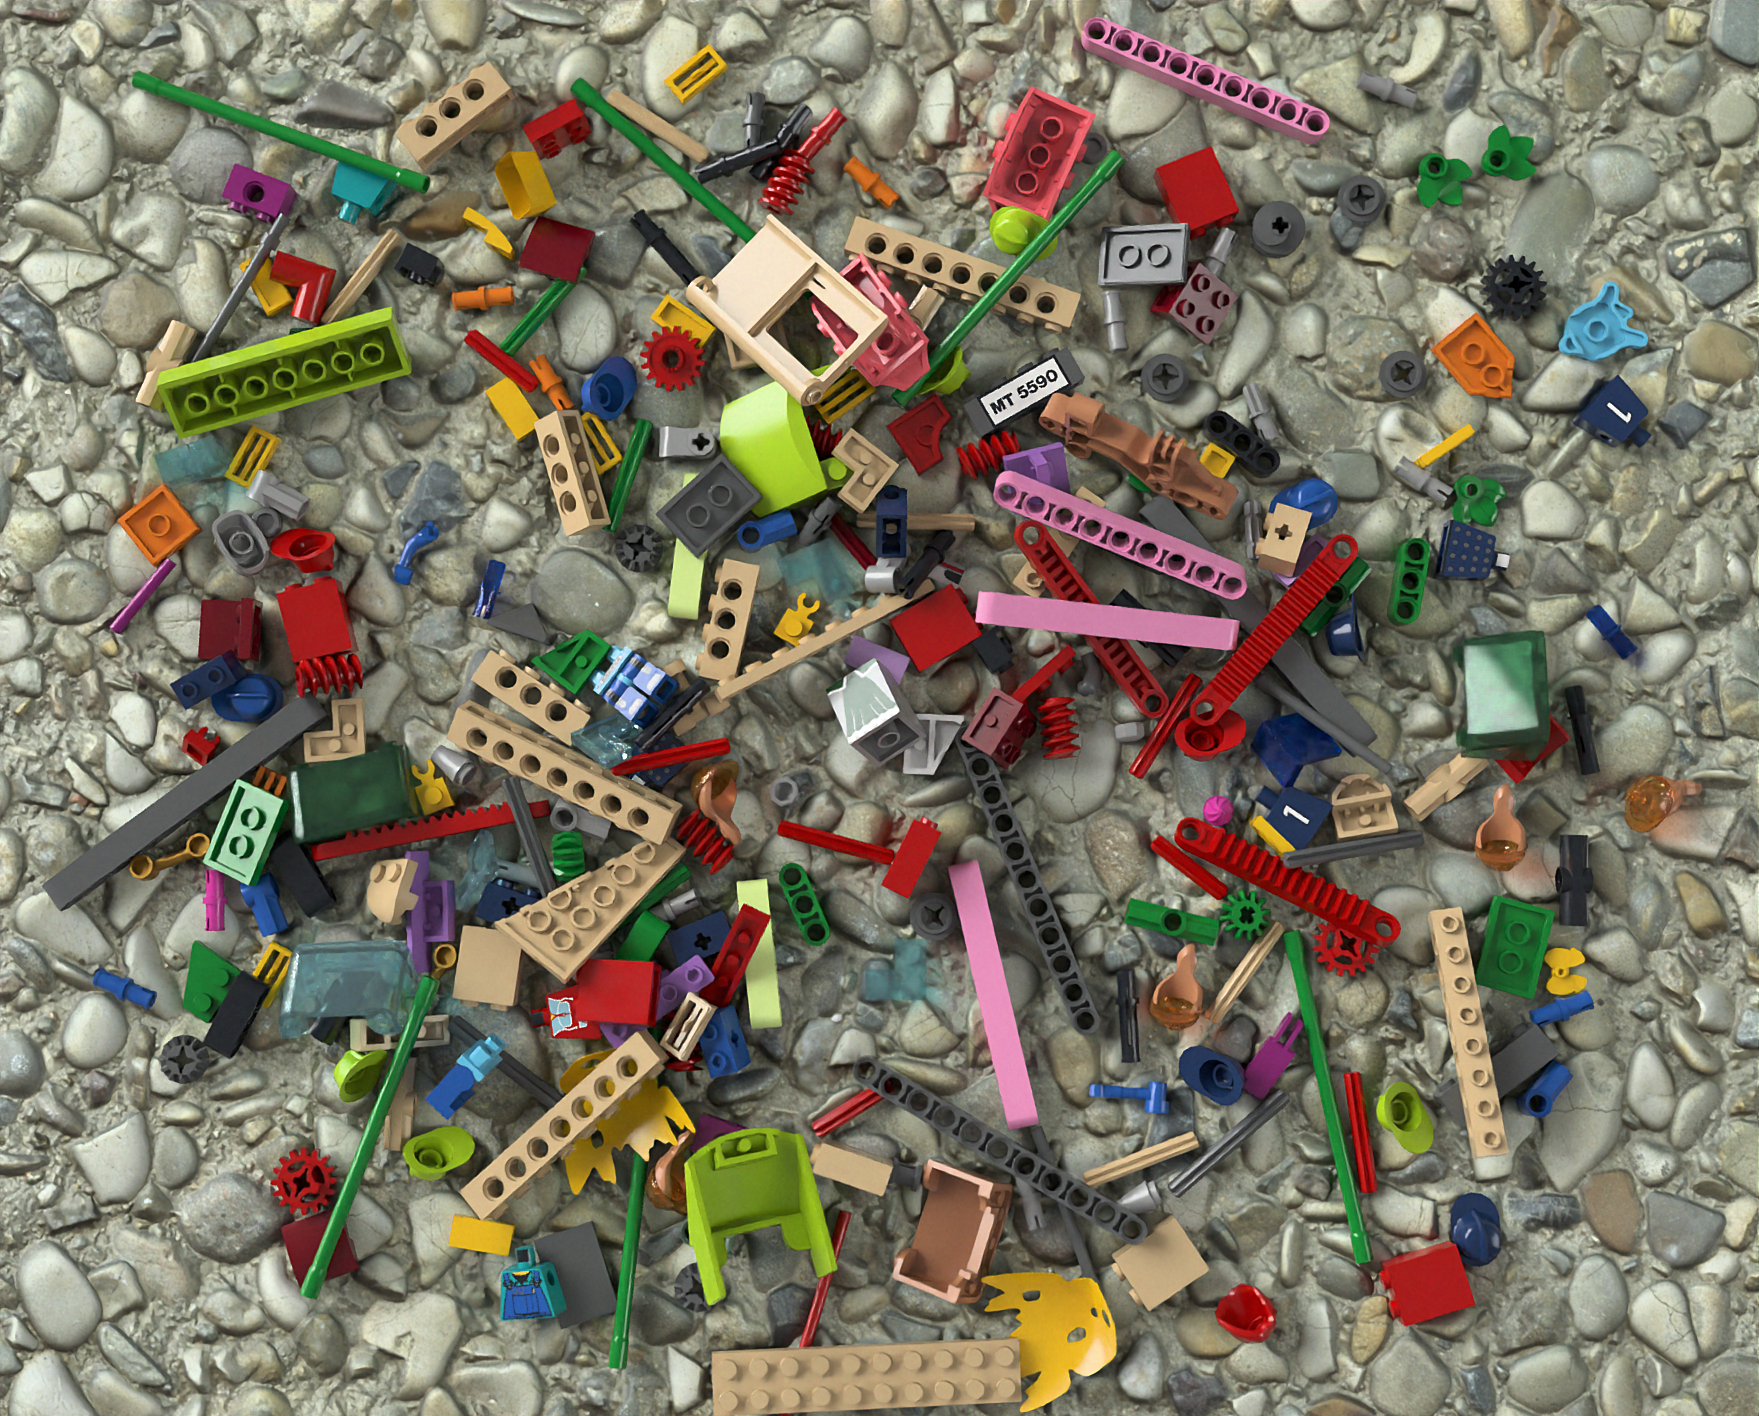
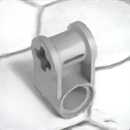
(680, 444)

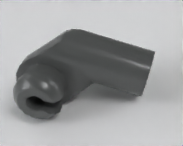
(1093, 676)

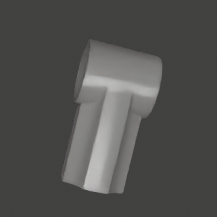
(273, 493)
(886, 574)
(580, 820)

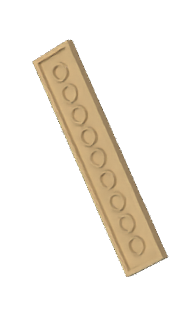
(866, 1376)

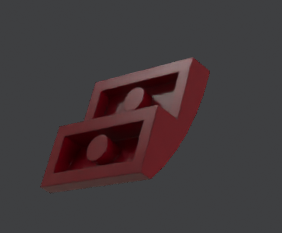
(556, 250)
(304, 1239)

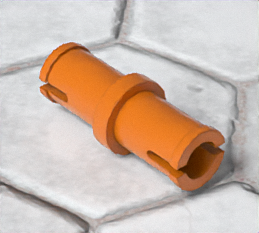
(871, 182)
(483, 298)
(551, 383)

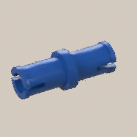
(124, 988)
(1562, 1009)

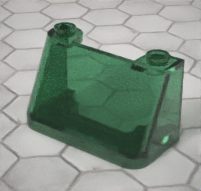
(1504, 696)
(351, 794)

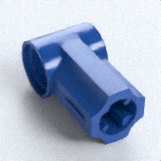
(770, 530)
(265, 904)
(1546, 1087)

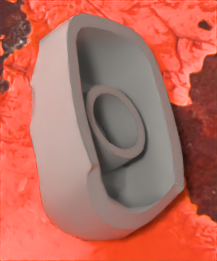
(241, 543)

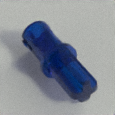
(489, 588)
(1611, 631)

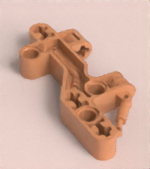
(1158, 462)

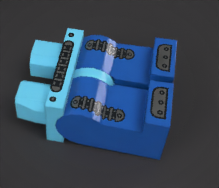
(625, 678)
(471, 1068)

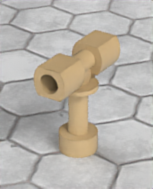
(702, 709)

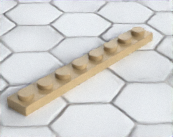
(812, 645)

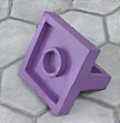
(1041, 464)

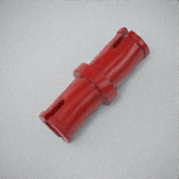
(821, 134)

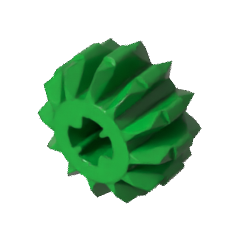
(568, 855)
(1234, 914)

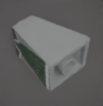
(875, 713)

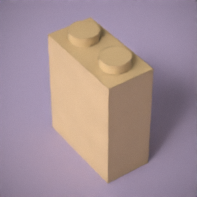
(488, 968)
(851, 1165)
(1159, 1264)

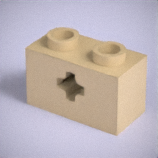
(1278, 554)

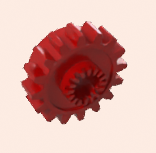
(658, 358)

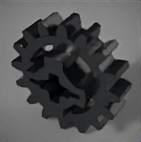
(1521, 277)

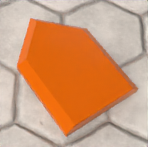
(1477, 359)

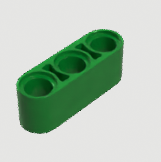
(1418, 571)
(792, 894)
(643, 938)

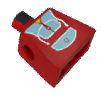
(561, 1018)

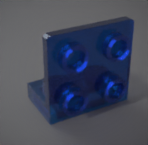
(1289, 744)

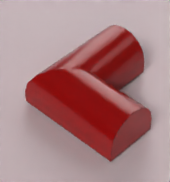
(310, 279)

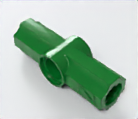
(1345, 585)
(1190, 926)

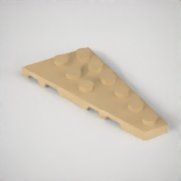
(583, 913)

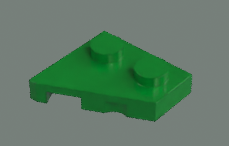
(574, 660)
(207, 982)

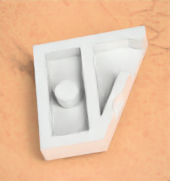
(928, 752)

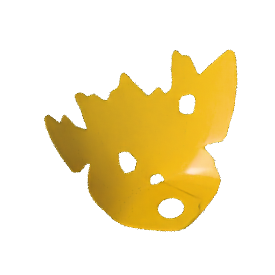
(635, 1123)
(1046, 1327)

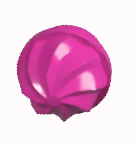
(1218, 810)

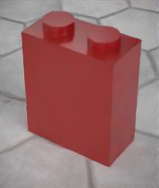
(1197, 192)
(317, 620)
(936, 627)
(912, 857)
(617, 993)
(1426, 1283)

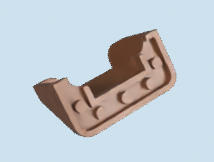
(955, 1233)

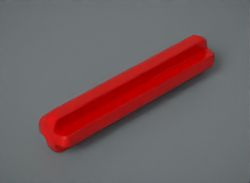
(501, 361)
(1189, 867)
(848, 1110)

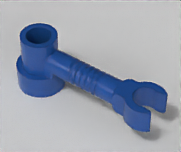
(1154, 1096)

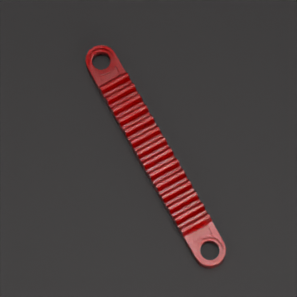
(1068, 585)
(1274, 630)
(424, 830)
(1289, 884)

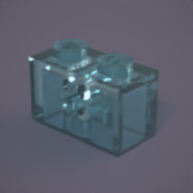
(192, 462)

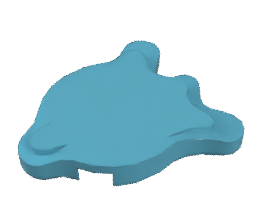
(1601, 328)

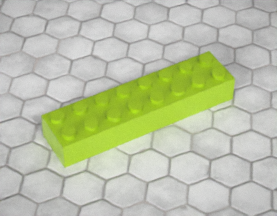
(284, 372)

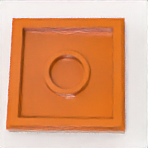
(159, 525)

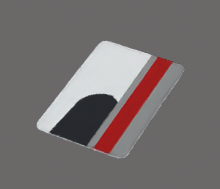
(948, 573)

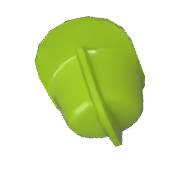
(1015, 229)
(948, 375)
(358, 1073)
(1406, 1117)
(438, 1152)

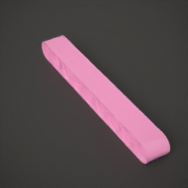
(1212, 93)
(1128, 547)
(1107, 621)
(993, 995)

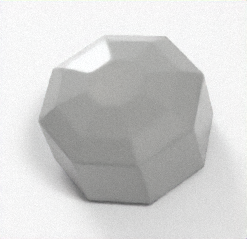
(1129, 732)
(784, 791)

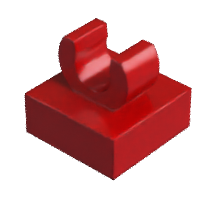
(198, 747)

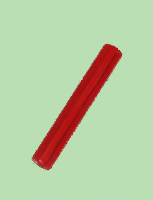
(1165, 726)
(673, 756)
(835, 842)
(1360, 1132)

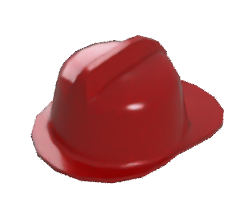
(306, 548)
(1207, 742)

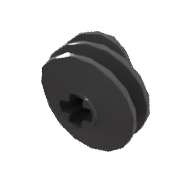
(1268, 240)

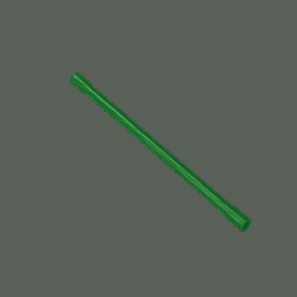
(594, 100)
(1101, 175)
(402, 176)
(1358, 1234)
(318, 1270)
(620, 1341)

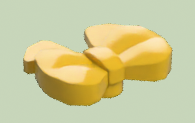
(1561, 981)

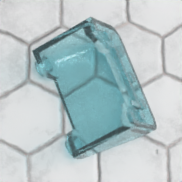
(349, 980)

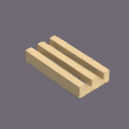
(692, 1028)

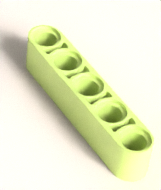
(686, 578)
(762, 968)

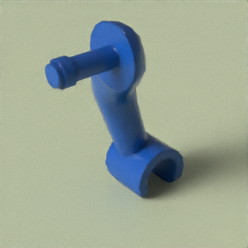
(425, 536)

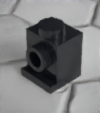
(420, 266)
(994, 651)

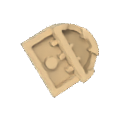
(1362, 809)
(389, 889)

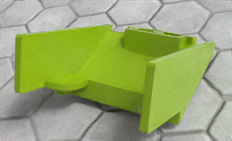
(774, 450)
(750, 1185)

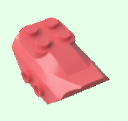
(1038, 154)
(900, 352)

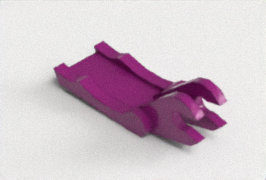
(1271, 1059)

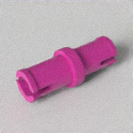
(215, 900)

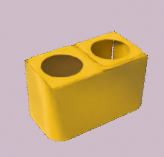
(524, 184)

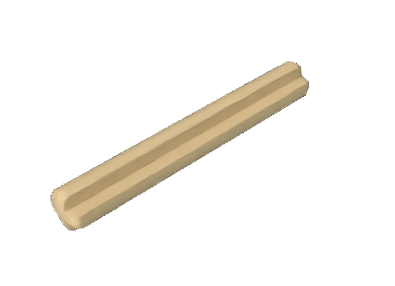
(658, 127)
(362, 277)
(923, 521)
(1244, 972)
(1141, 1159)

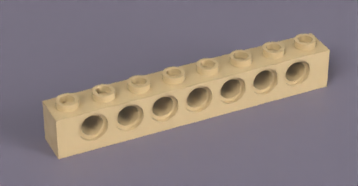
(979, 271)
(579, 770)
(1467, 1033)
(482, 1191)

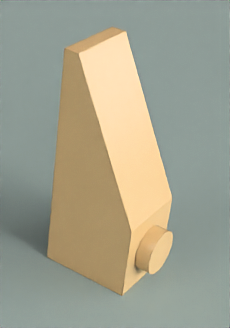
(432, 1033)

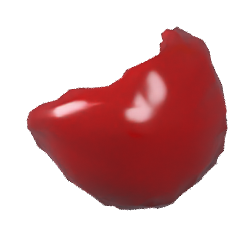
(1247, 1314)

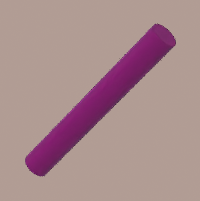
(142, 595)

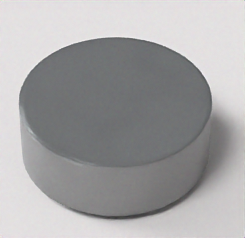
(1096, 148)
(268, 521)

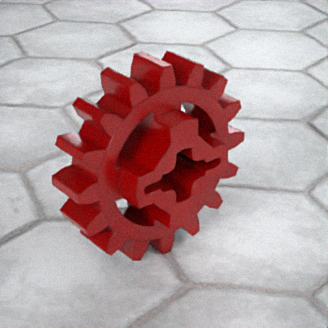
(1334, 951)
(299, 1192)

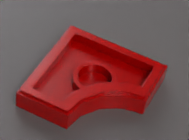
(919, 433)

